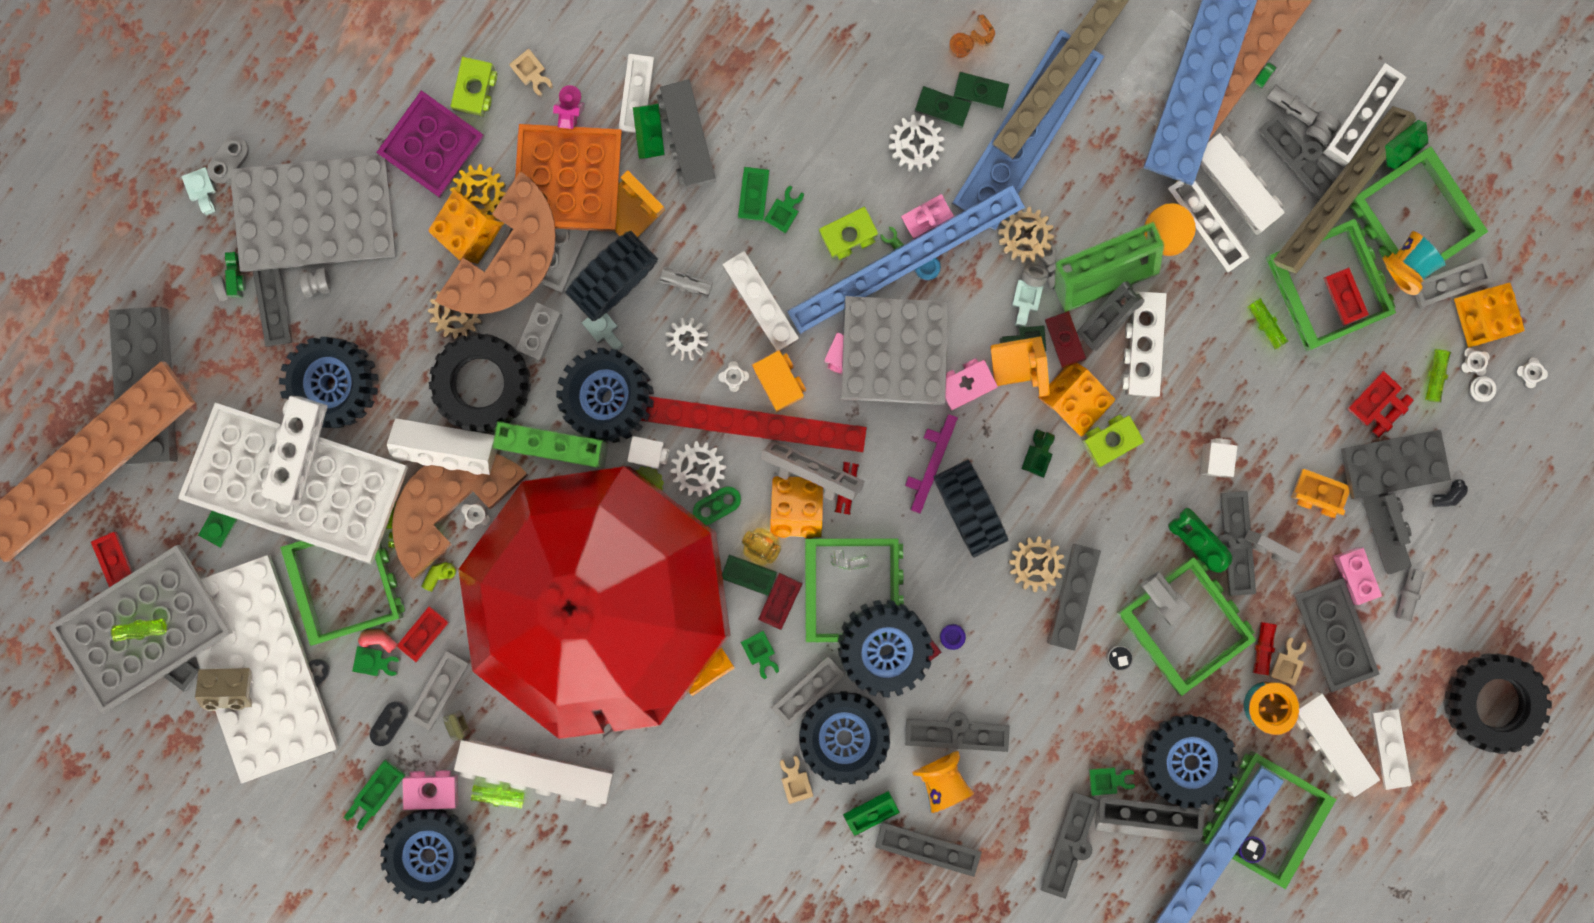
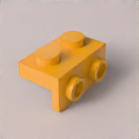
(1320, 492)

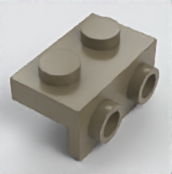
(224, 688)

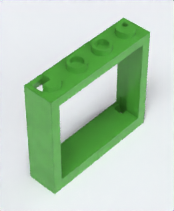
(1448, 188)
(1107, 265)
(1373, 276)
(550, 445)
(896, 578)
(306, 604)
(1228, 608)
(1304, 838)

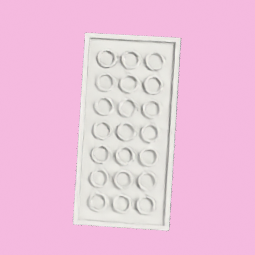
(343, 497)
(286, 709)

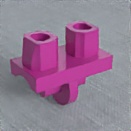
(569, 106)

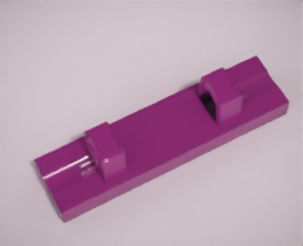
(941, 439)

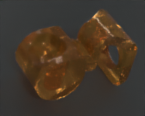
(963, 44)

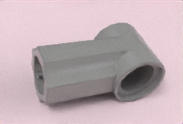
(1169, 603)

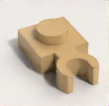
(529, 70)
(1287, 666)
(796, 784)

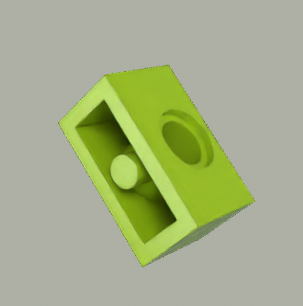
(469, 72)
(859, 222)
(1127, 440)

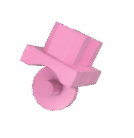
(927, 216)

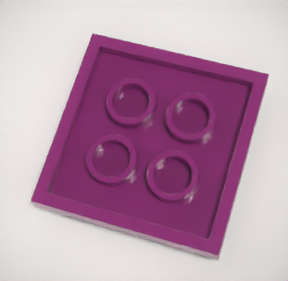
(430, 144)

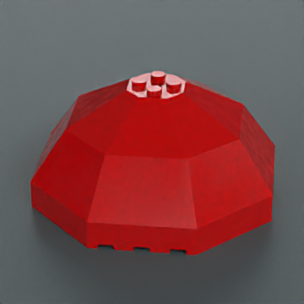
(642, 593)

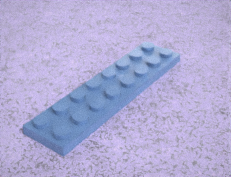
(1199, 88)
(995, 168)

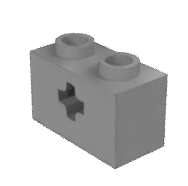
(539, 332)

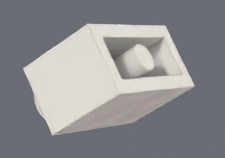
(648, 452)
(1218, 458)

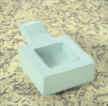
(199, 188)
(1026, 299)
(603, 329)

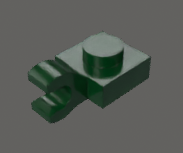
(1026, 333)
(1037, 456)

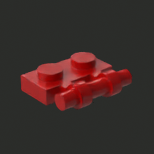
(1375, 399)

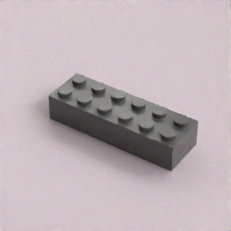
(137, 345)

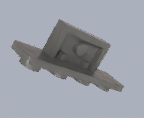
(1389, 530)

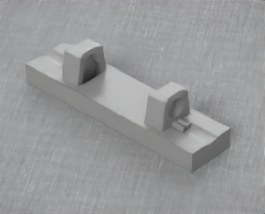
(811, 469)

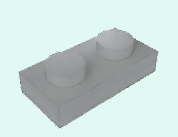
(1263, 544)

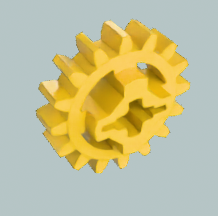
(488, 185)

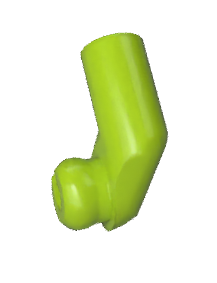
(438, 572)

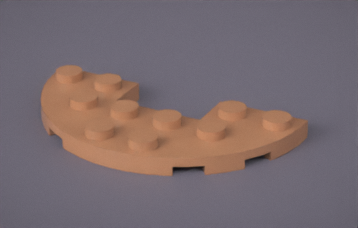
(519, 262)
(432, 496)

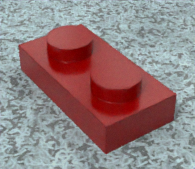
(1346, 296)
(112, 558)
(423, 634)

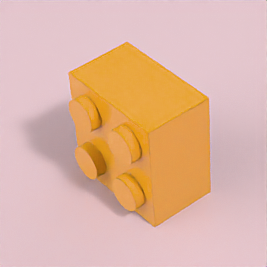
(779, 381)

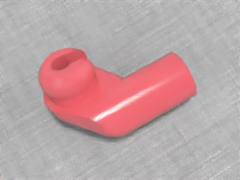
(377, 636)

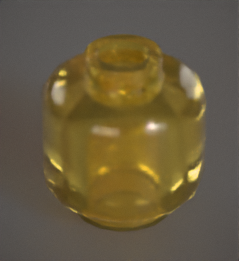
(761, 546)

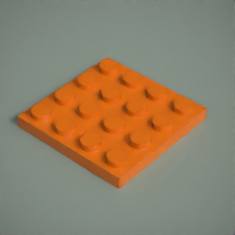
(574, 172)

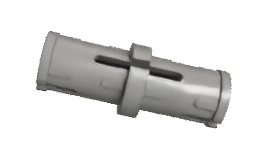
(1292, 105)
(685, 282)
(1410, 594)

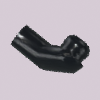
(1455, 495)

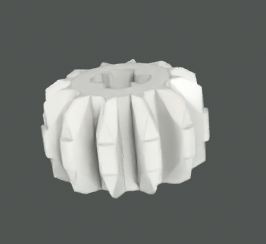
(682, 331)

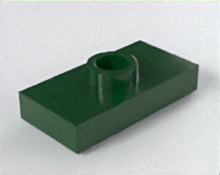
(981, 90)
(942, 107)
(748, 575)

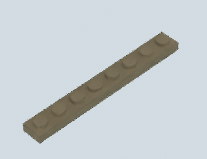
(1058, 76)
(1342, 191)

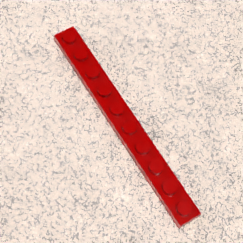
(756, 424)

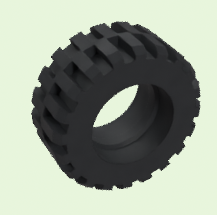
(454, 358)
(1530, 712)

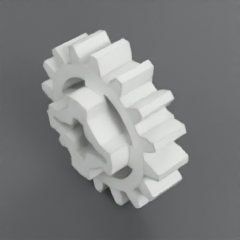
(904, 144)
(692, 457)

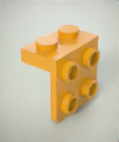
(796, 508)

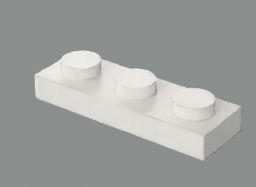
(636, 89)
(1391, 749)

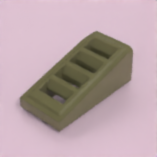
(456, 725)

